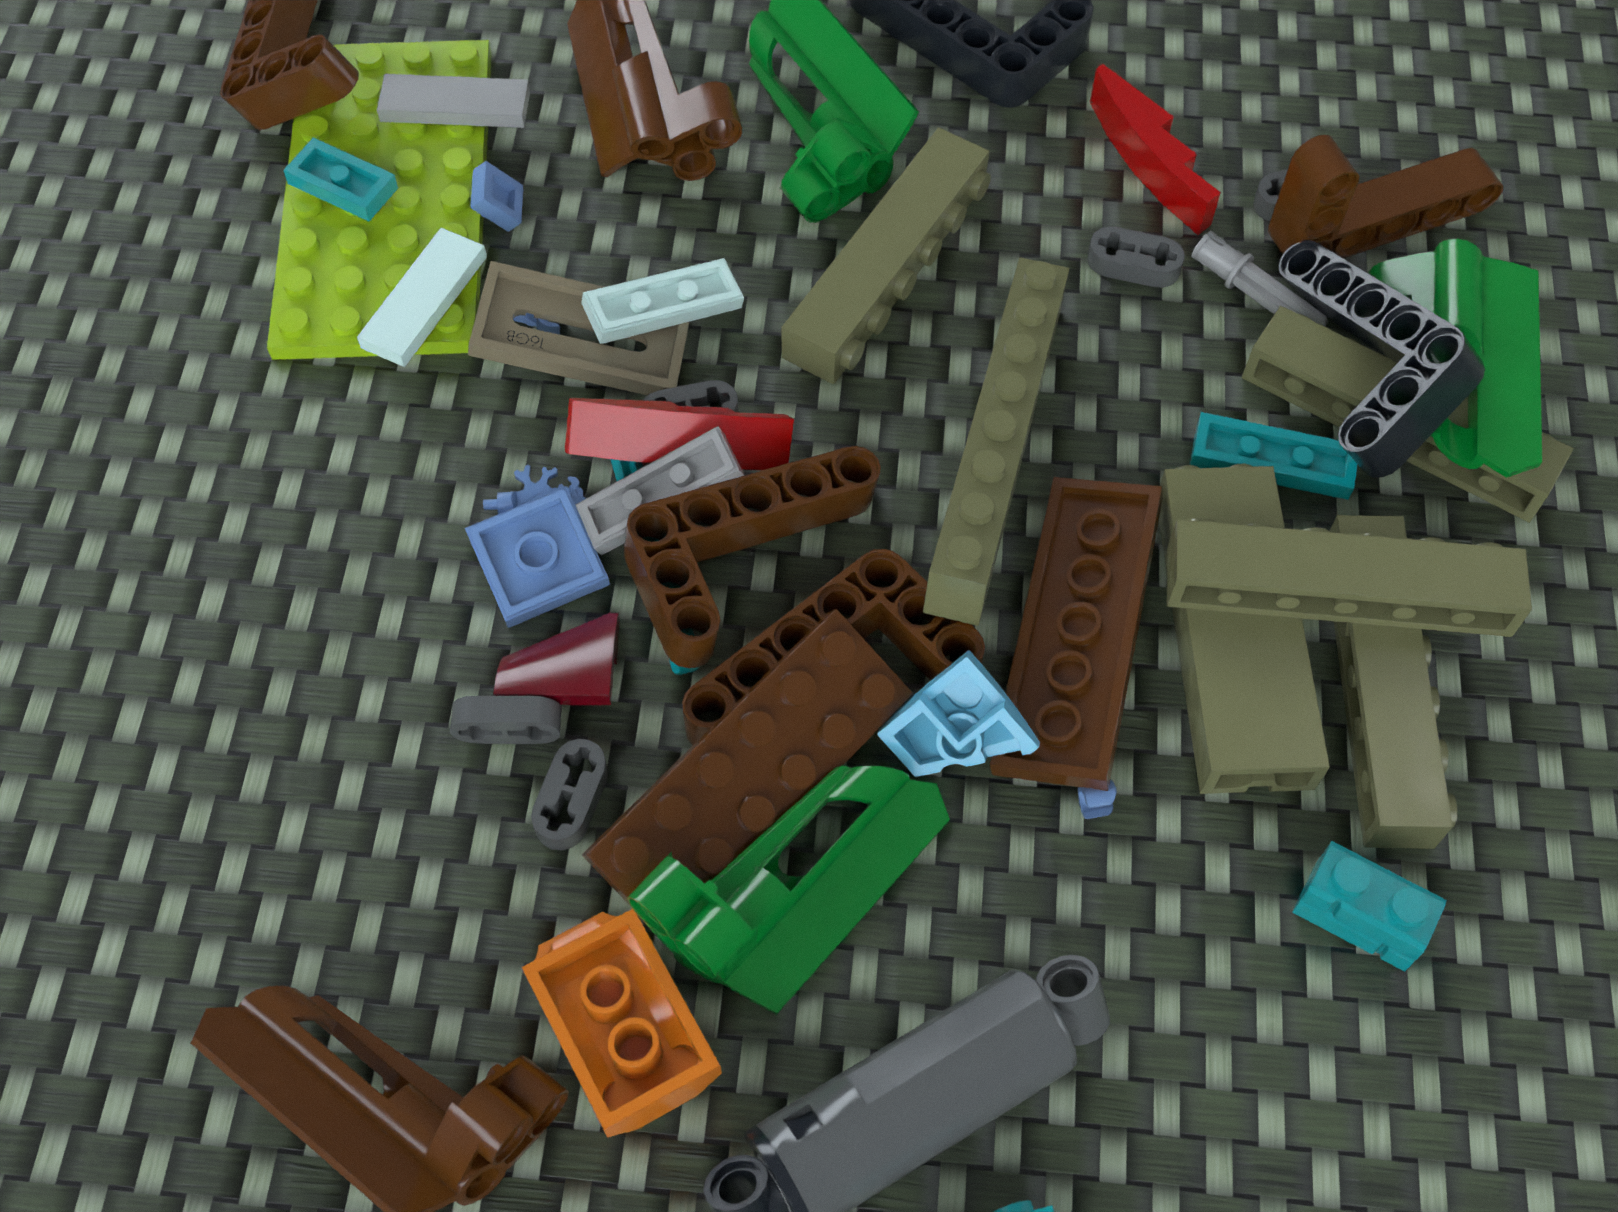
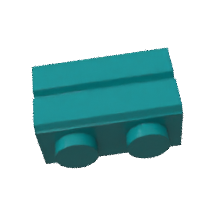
(1369, 906)

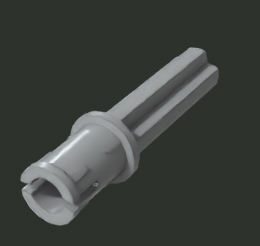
(1241, 272)

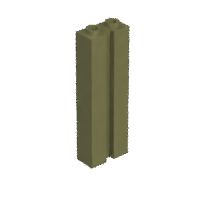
(1241, 672)

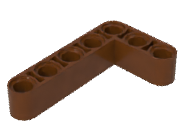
(279, 71)
(1329, 206)
(733, 528)
(868, 610)

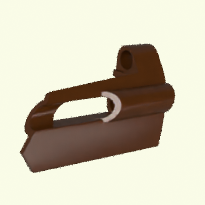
(635, 99)

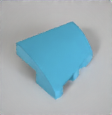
(957, 721)

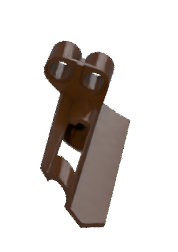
(400, 1148)

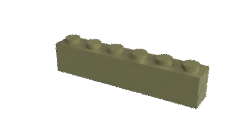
(885, 256)
(1334, 375)
(1348, 577)
(1393, 723)

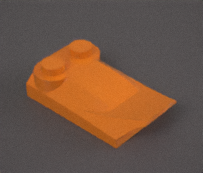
(621, 1021)

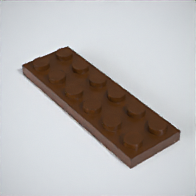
(1081, 629)
(756, 759)

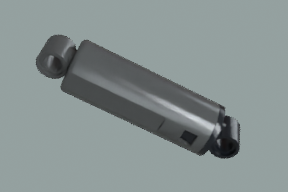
(916, 1094)

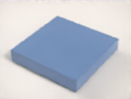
(537, 556)

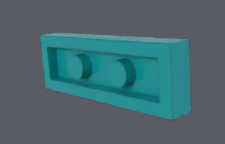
(1298, 458)

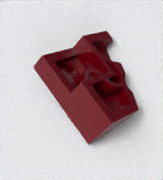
(566, 667)

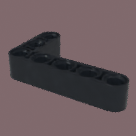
(979, 53)
(1432, 356)

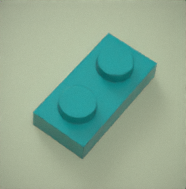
(341, 179)

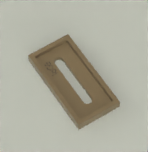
(519, 291)

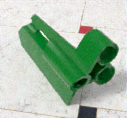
(851, 133)
(1499, 315)
(773, 929)

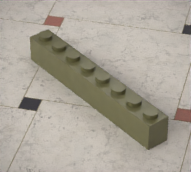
(995, 444)

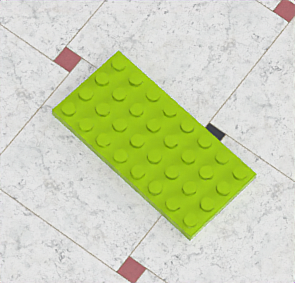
(342, 267)

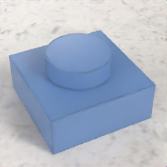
(497, 196)

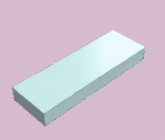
(422, 297)
(662, 300)

